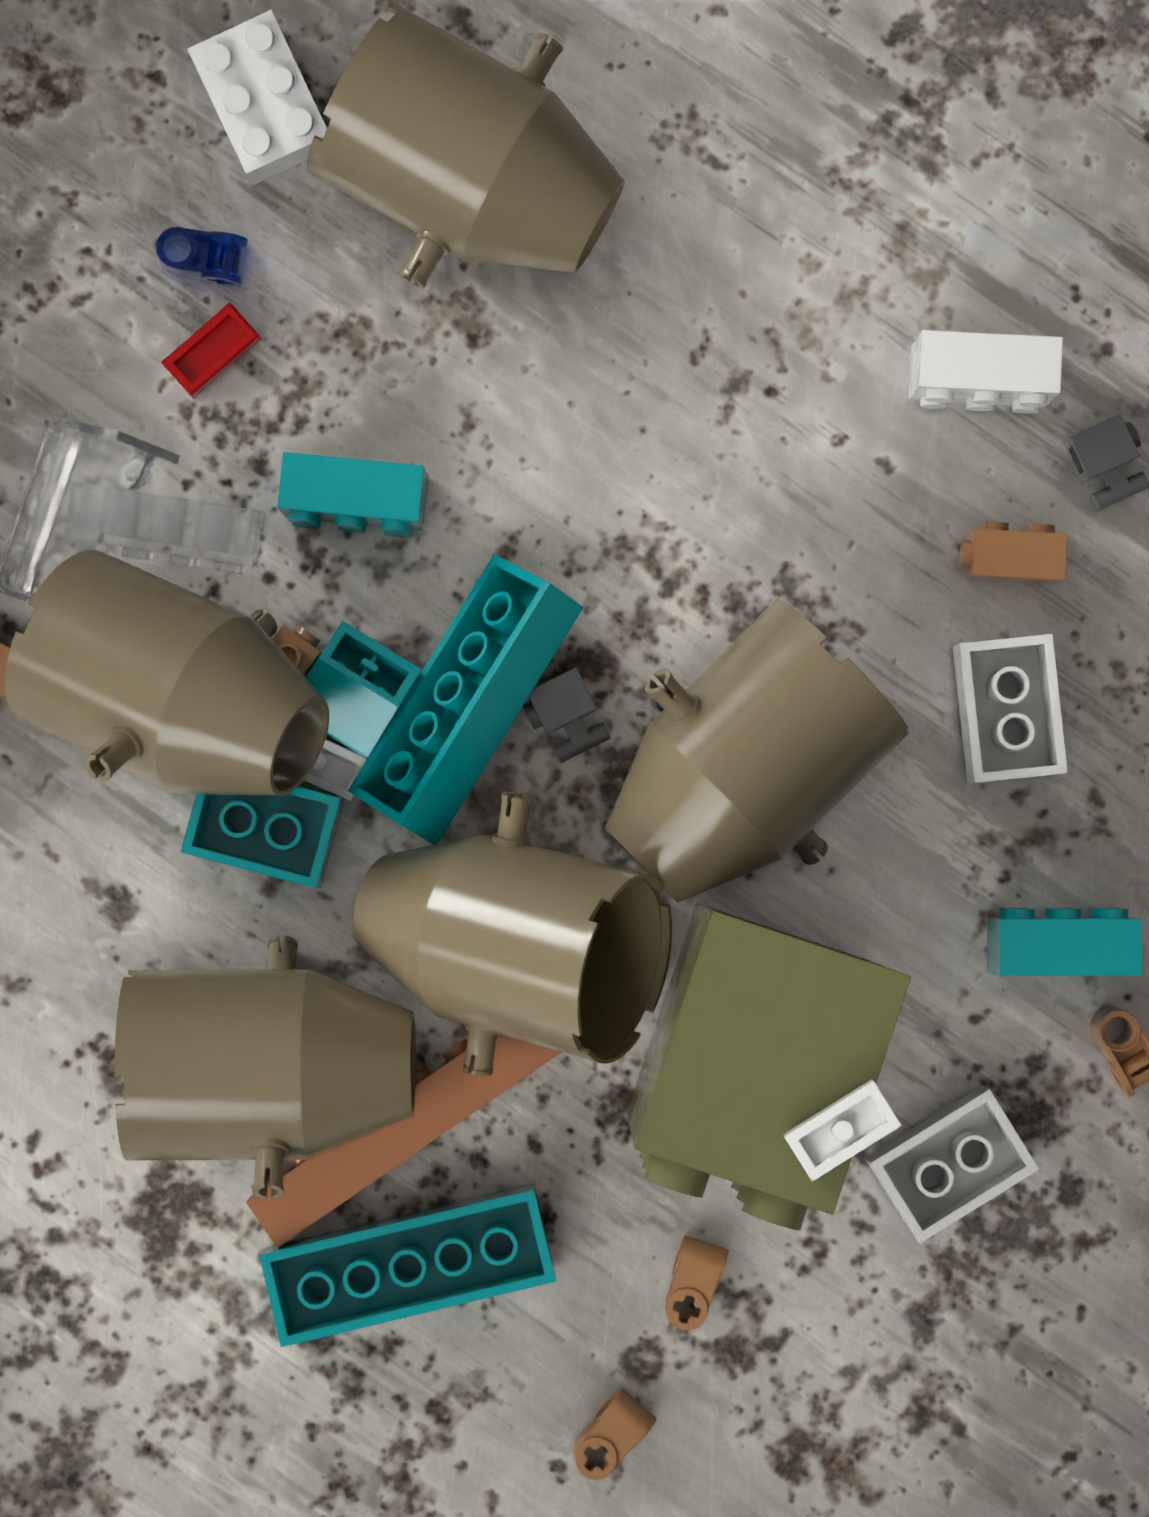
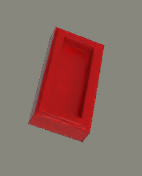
(211, 350)

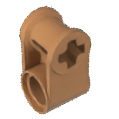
(1125, 1056)
(695, 1275)
(618, 1428)

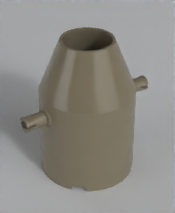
(465, 151)
(163, 683)
(750, 757)
(519, 940)
(257, 1065)

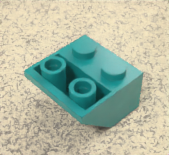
(361, 686)

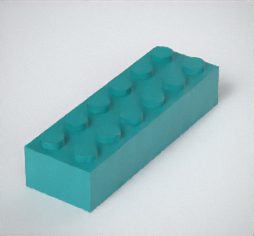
(465, 699)
(407, 1265)

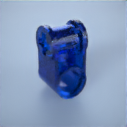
(205, 255)

